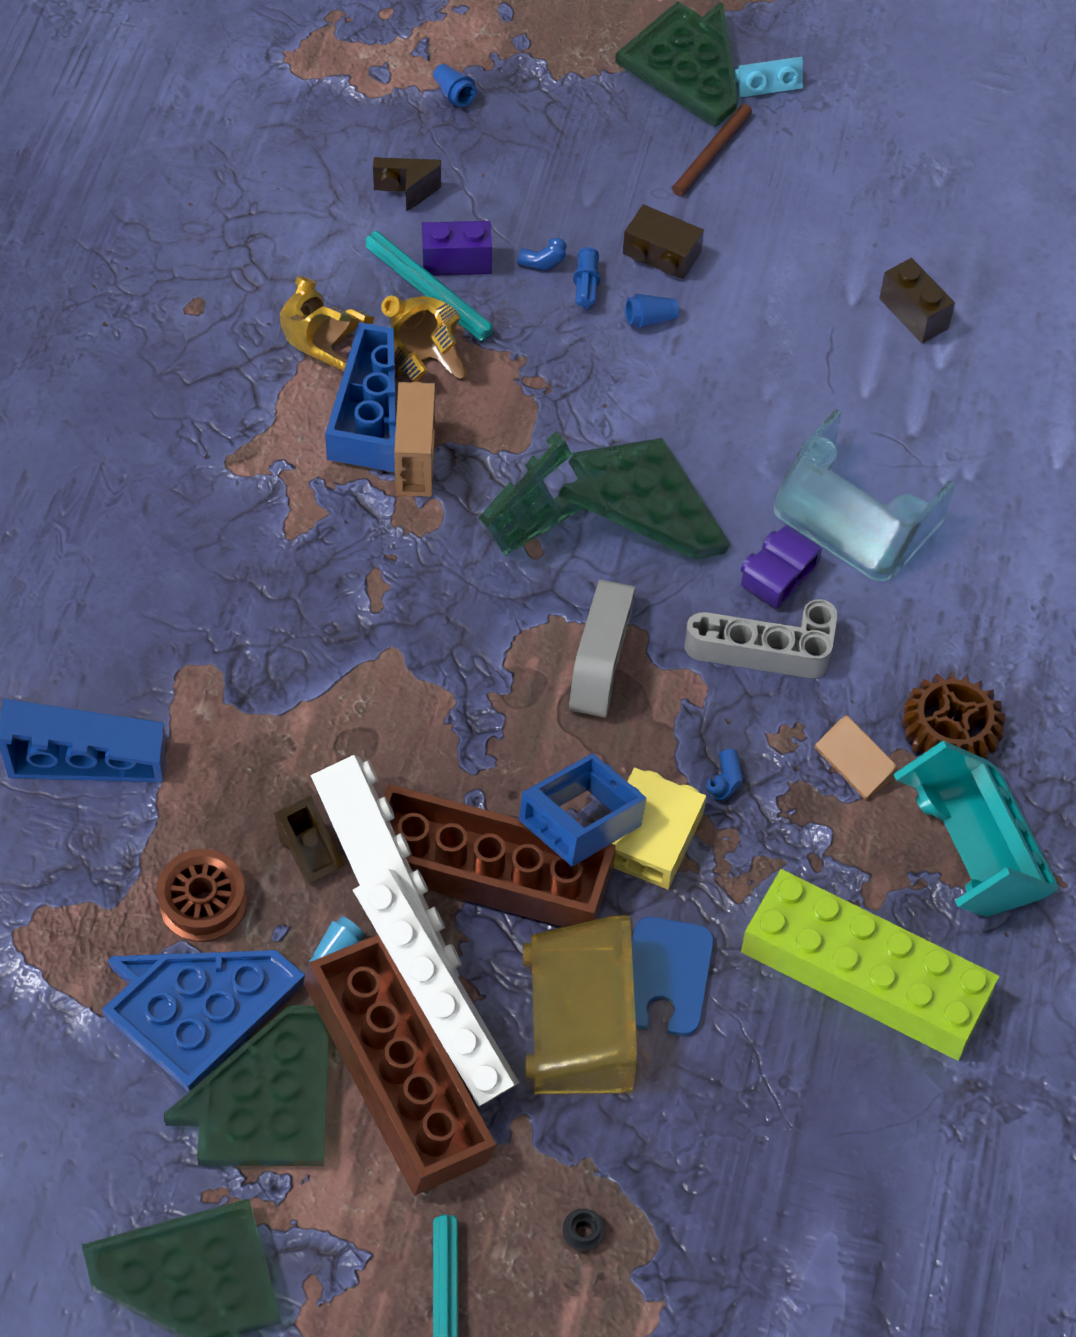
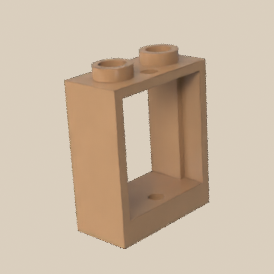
(415, 439)

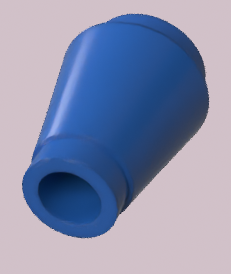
(456, 86)
(650, 310)

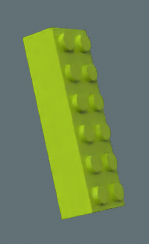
(869, 964)

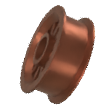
(177, 895)

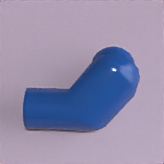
(546, 258)
(729, 780)

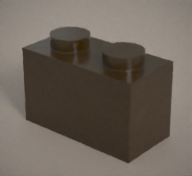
(663, 241)
(916, 300)

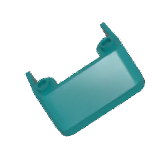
(984, 826)

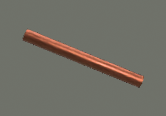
(711, 149)

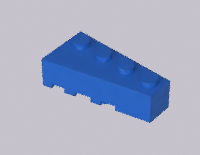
(79, 744)

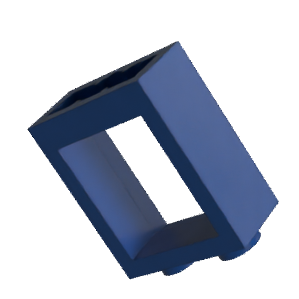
(564, 834)

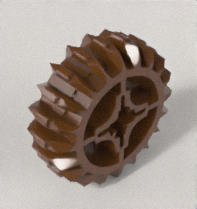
(959, 709)

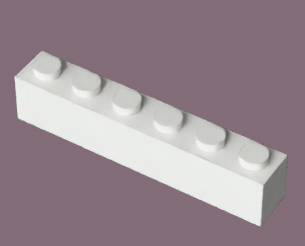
(368, 837)
(436, 986)

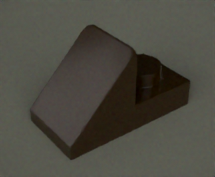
(414, 176)
(308, 839)

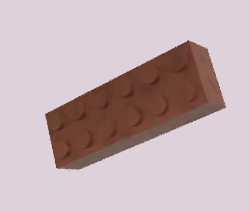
(496, 860)
(398, 1065)

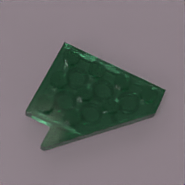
(686, 60)
(647, 493)
(264, 1099)
(190, 1273)

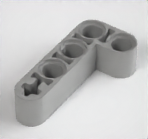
(712, 639)
(601, 648)

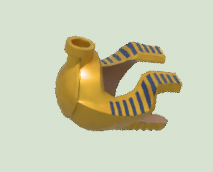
(309, 324)
(423, 331)

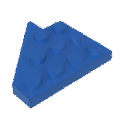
(198, 1006)

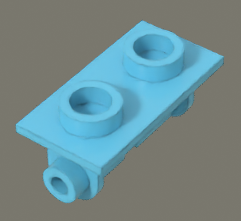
(769, 77)

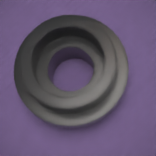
(586, 1218)

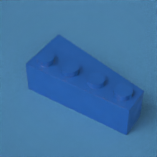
(365, 407)

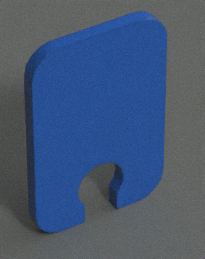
(671, 965)

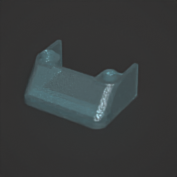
(848, 520)

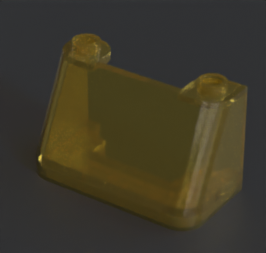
(583, 1008)

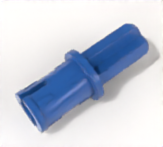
(587, 277)

